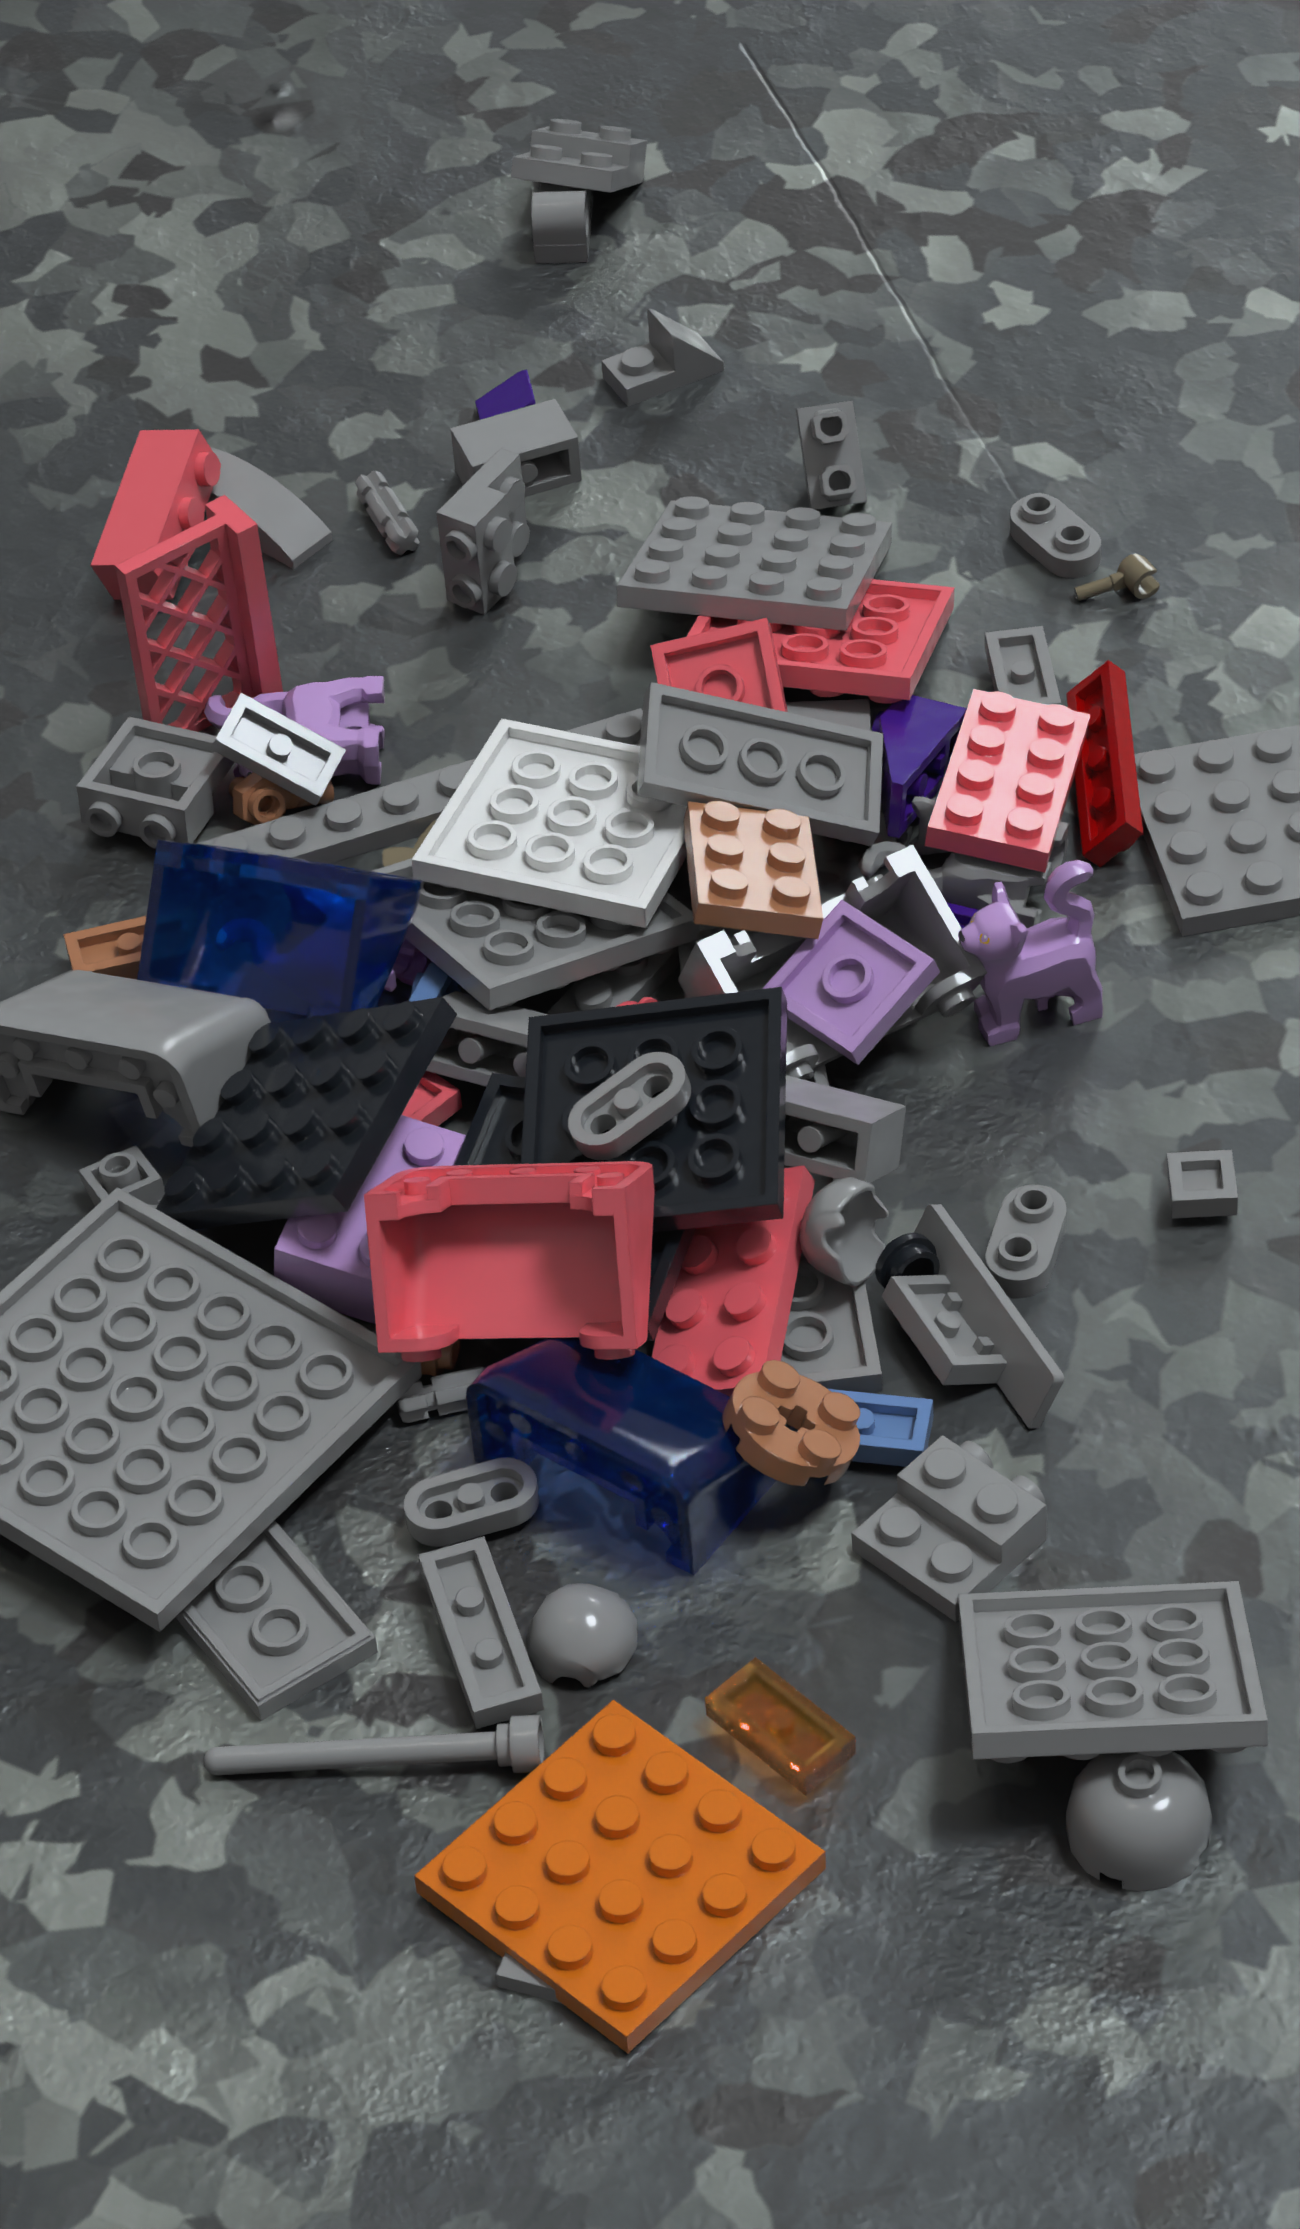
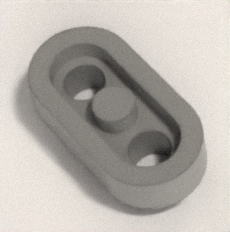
(1055, 536)
(627, 1106)
(1033, 1229)
(470, 1503)

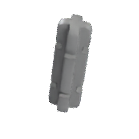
(387, 512)
(444, 1394)

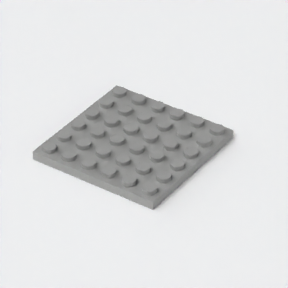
(168, 1404)

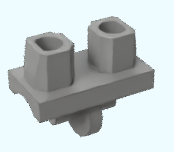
(831, 455)

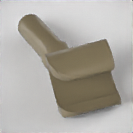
(1133, 572)

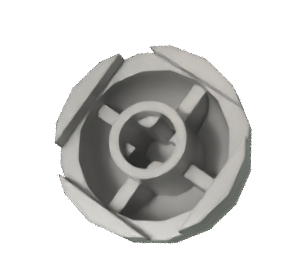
(1139, 1819)

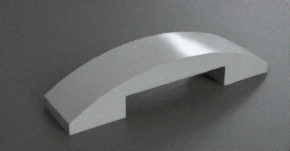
(285, 524)

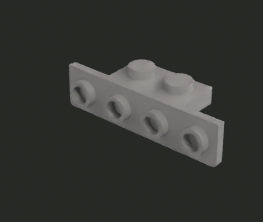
(970, 1325)

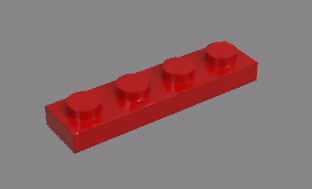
(1107, 767)

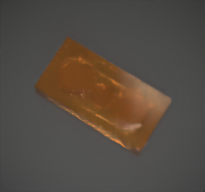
(780, 1726)

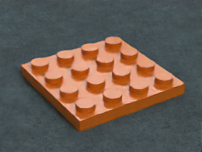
(621, 1874)

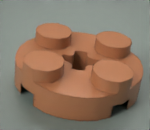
(780, 1396)

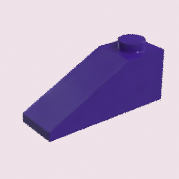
(915, 755)

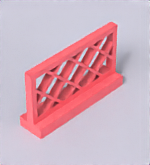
(239, 611)

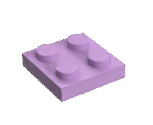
(852, 981)

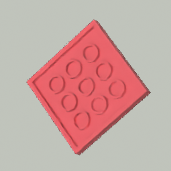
(875, 656)

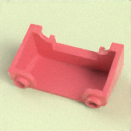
(512, 1255)

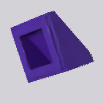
(506, 397)

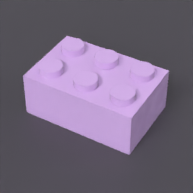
(330, 1251)

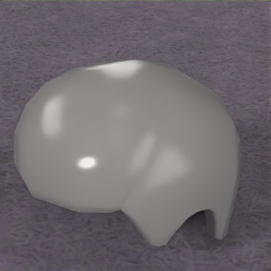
(840, 1230)
(582, 1634)

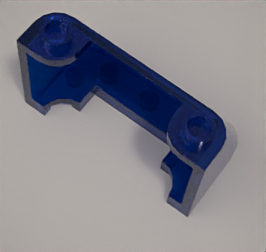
(273, 927)
(626, 1429)

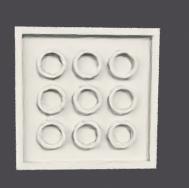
(557, 827)

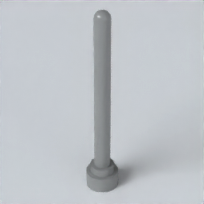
(512, 1744)

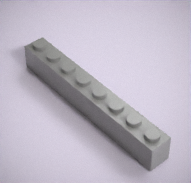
(824, 1126)

